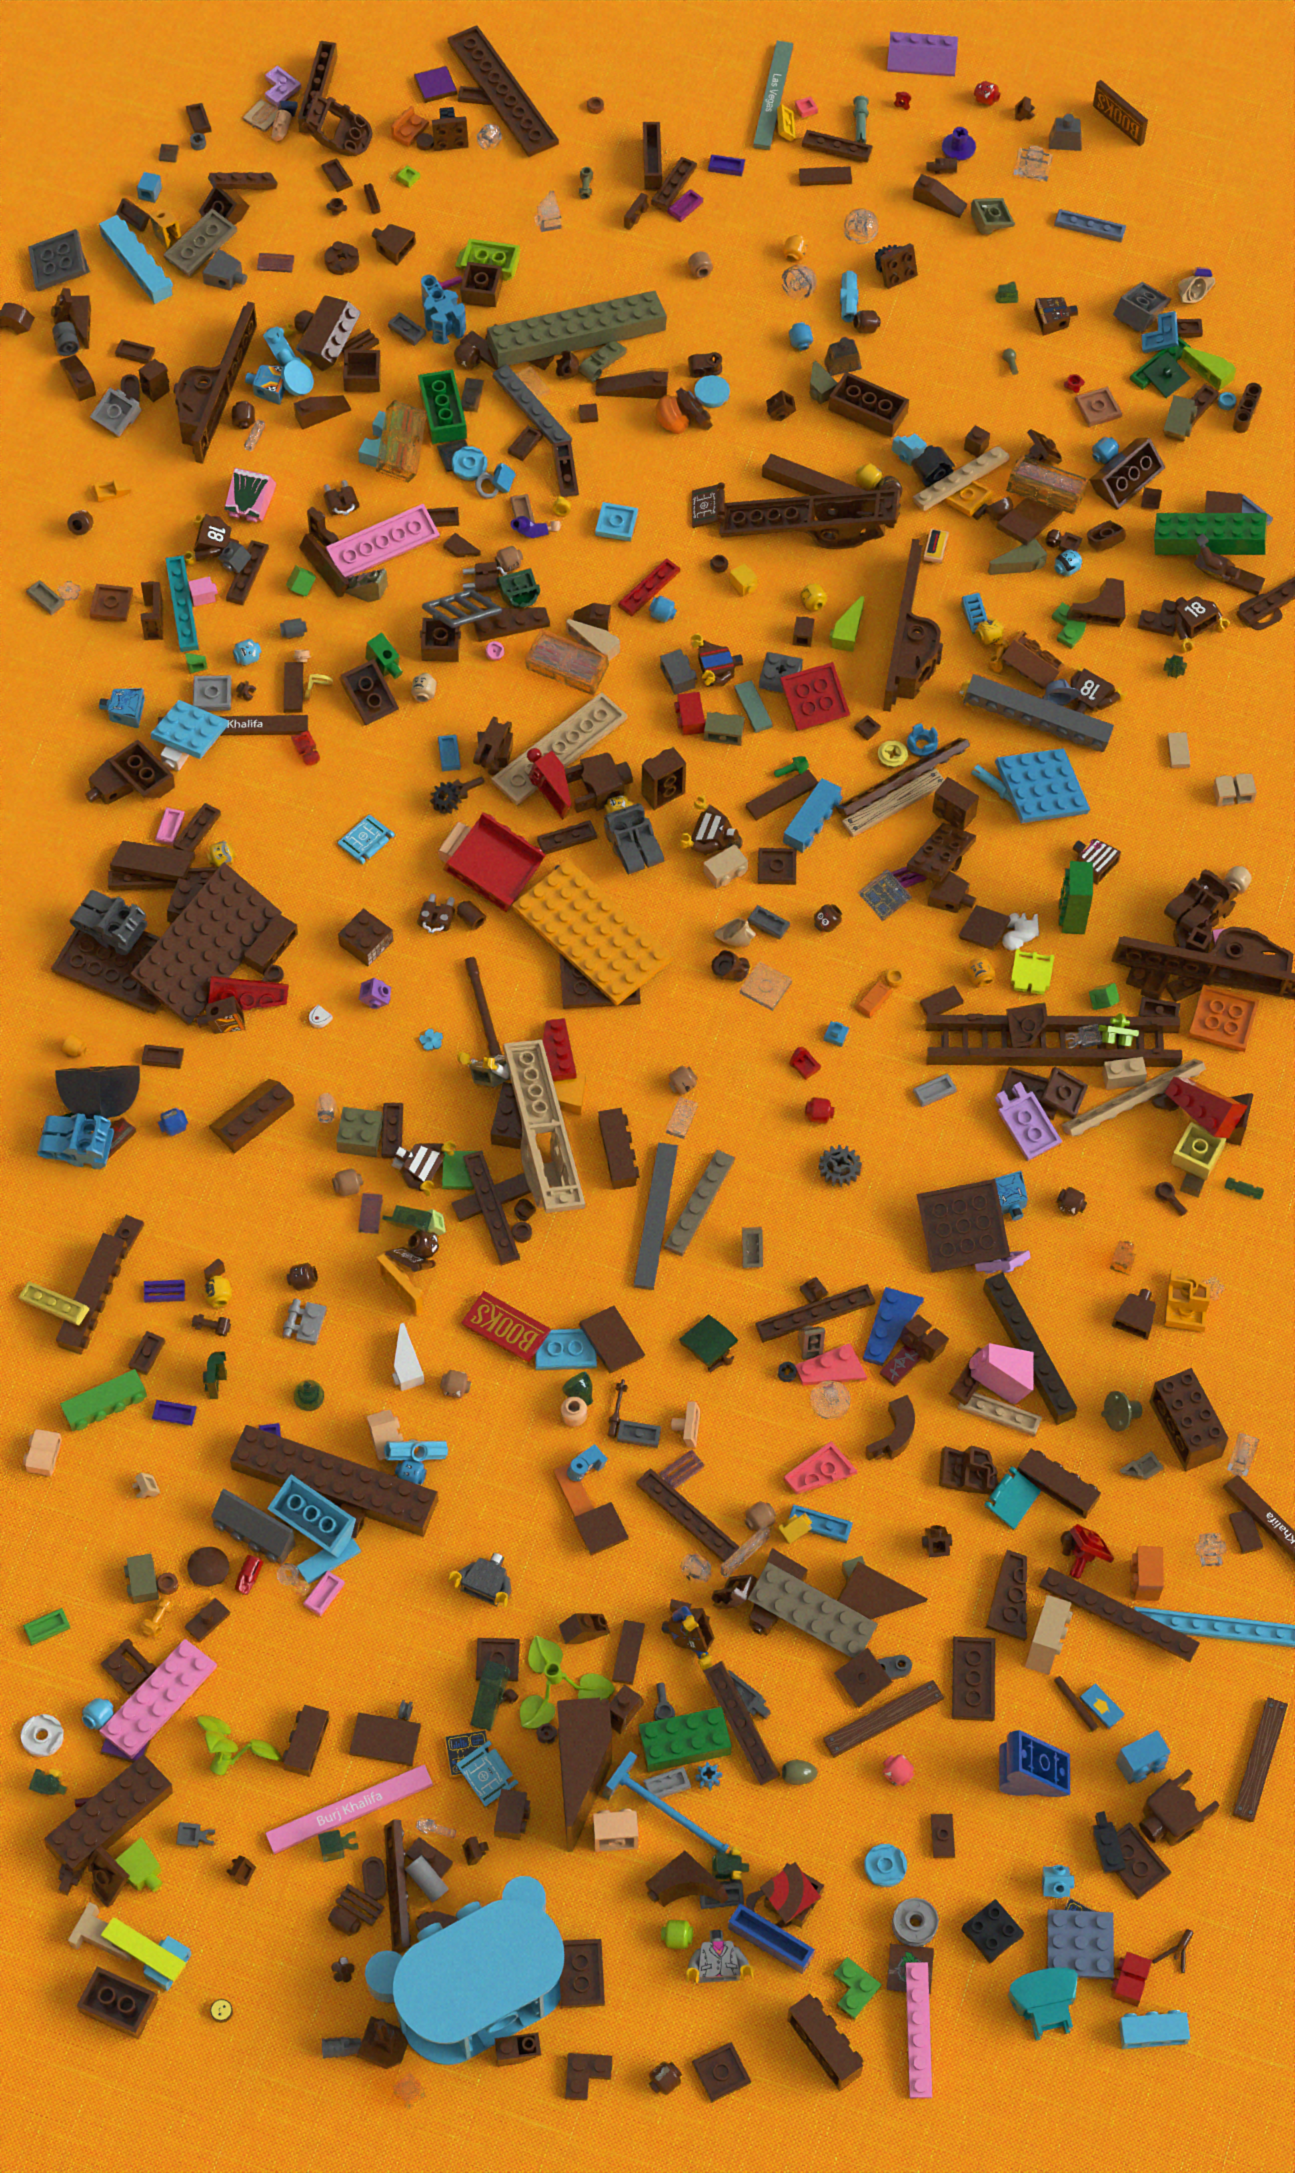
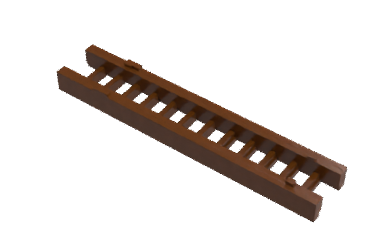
(1049, 1056)

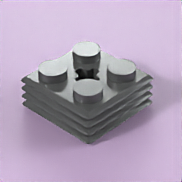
(776, 664)

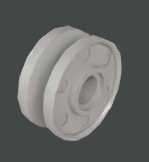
(915, 1909)

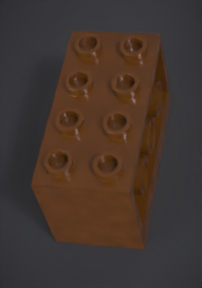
(1188, 1419)

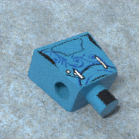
(124, 706)
(1012, 1194)

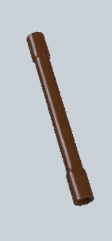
(473, 973)

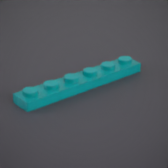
(182, 603)

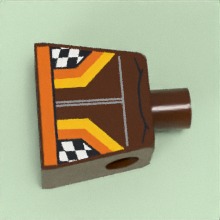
(223, 1016)

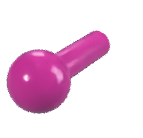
(446, 284)

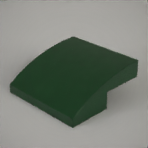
(708, 1340)

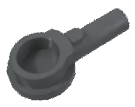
(663, 1709)

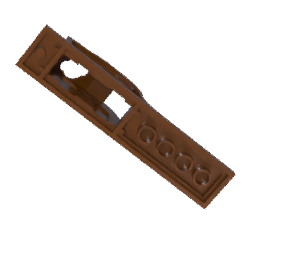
(203, 403)
(798, 515)
(912, 652)
(1233, 962)

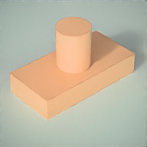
(688, 1424)

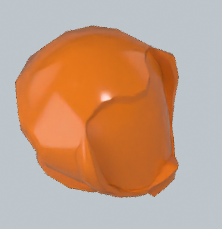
(672, 414)

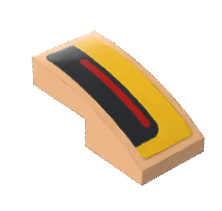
(936, 545)

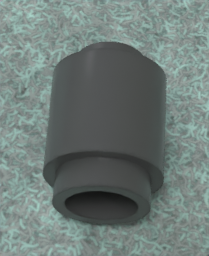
(293, 628)

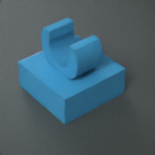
(836, 1033)

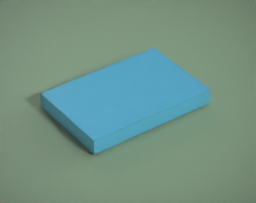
(566, 1351)

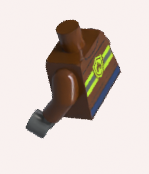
(1213, 563)

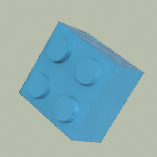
(1143, 1757)

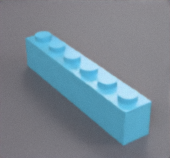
(136, 259)

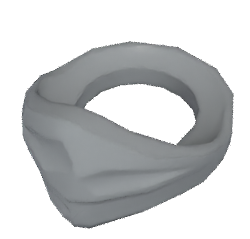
(484, 476)

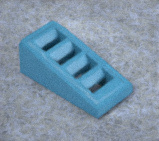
(973, 602)

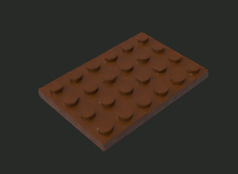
(105, 970)

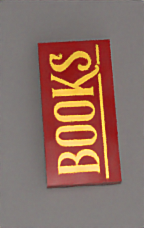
(506, 1326)

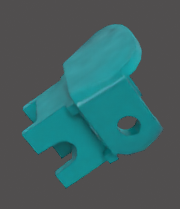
(1045, 1998)

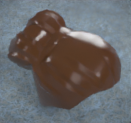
(729, 966)

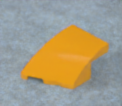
(1186, 1302)

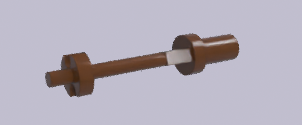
(615, 1420)

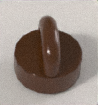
(524, 1208)

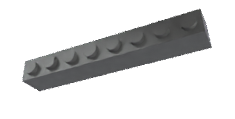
(1038, 713)

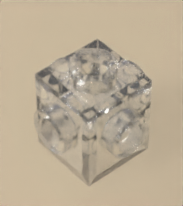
(1211, 1549)

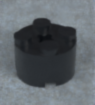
(932, 465)

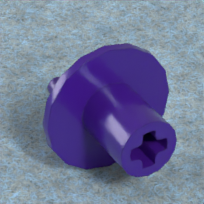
(959, 144)

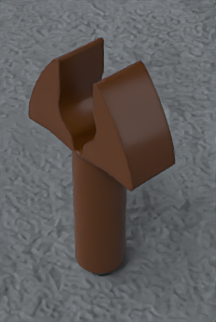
(467, 786)

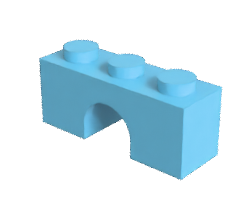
(370, 448)

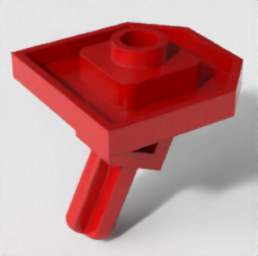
(1087, 1548)

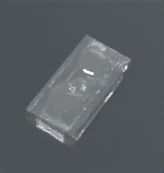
(682, 1118)

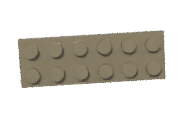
(812, 1611)

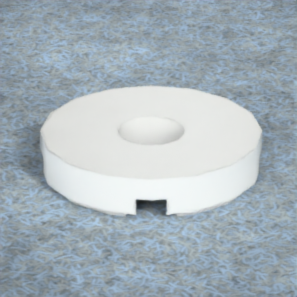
(44, 1747)

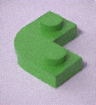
(1073, 629)

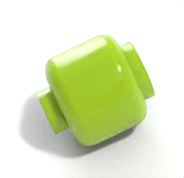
(677, 1934)

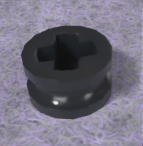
(791, 1376)

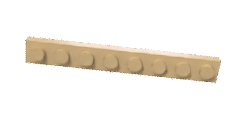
(1129, 1099)

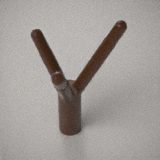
(1180, 1949)

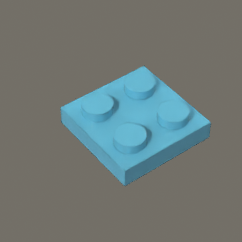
(616, 521)

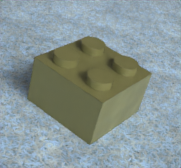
(1179, 418)
(359, 1132)

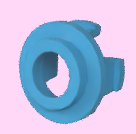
(919, 733)

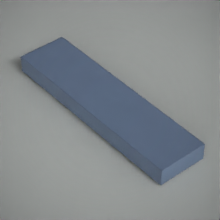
(1090, 225)

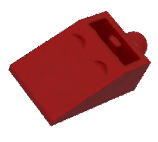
(550, 779)

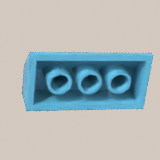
(313, 1515)

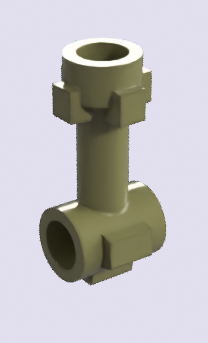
(586, 176)

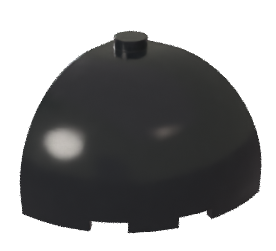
(98, 1089)

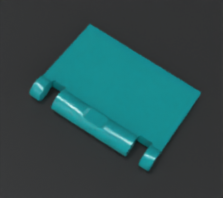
(1012, 1498)

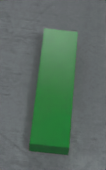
(1176, 352)

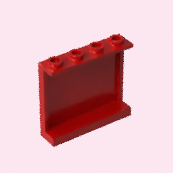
(494, 862)

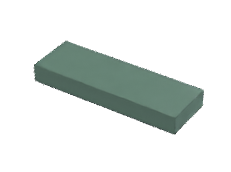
(753, 706)

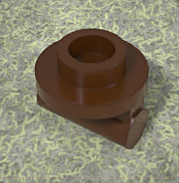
(1068, 1543)

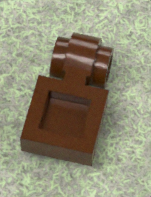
(1066, 542)

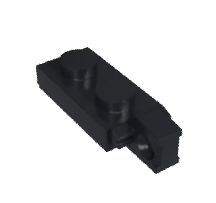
(1107, 1845)

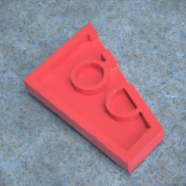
(820, 1469)

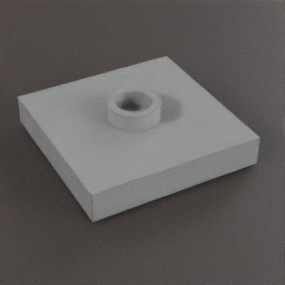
(212, 692)

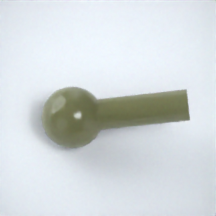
(1009, 356)

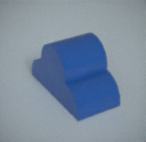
(1032, 1767)

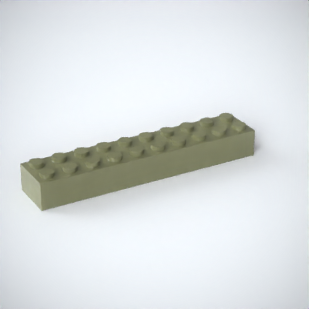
(576, 328)

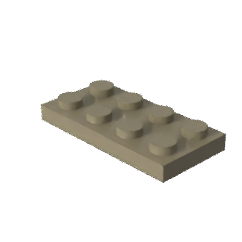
(200, 242)

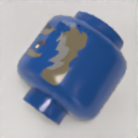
(173, 1121)

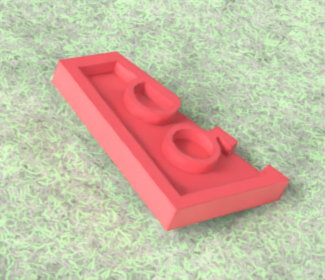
(834, 1365)

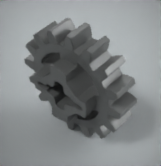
(843, 1174)

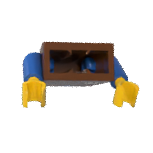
(691, 1631)

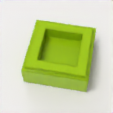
(408, 176)

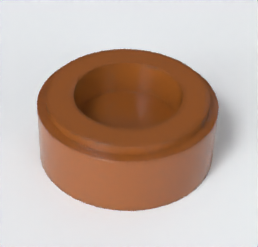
(595, 105)
(167, 1583)

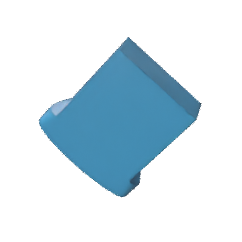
(503, 477)

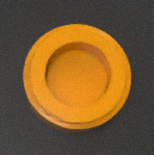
(895, 977)

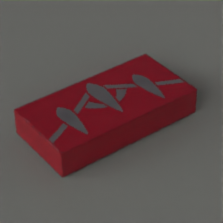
(900, 1365)

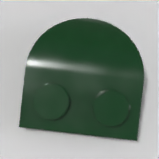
(519, 588)
(215, 1372)

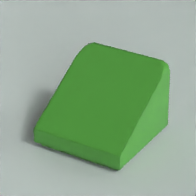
(195, 662)

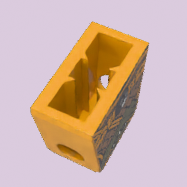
(165, 223)

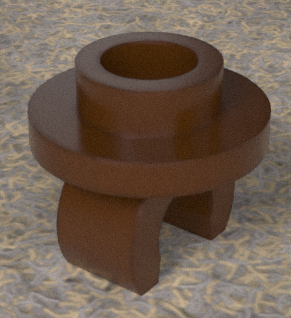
(243, 689)

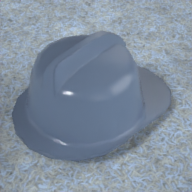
(1060, 692)

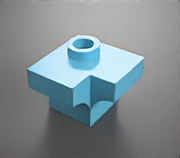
(908, 447)

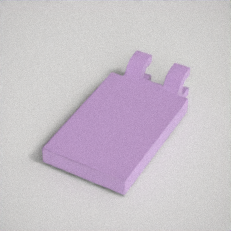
(1027, 1122)

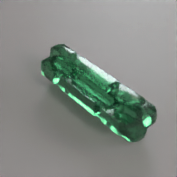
(1244, 1188)

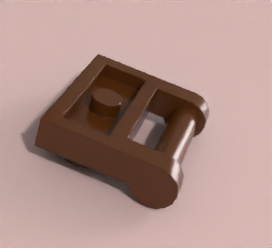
(123, 1671)

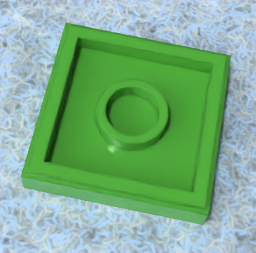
(455, 1172)

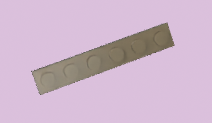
(699, 1203)

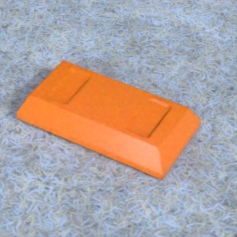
(873, 999)

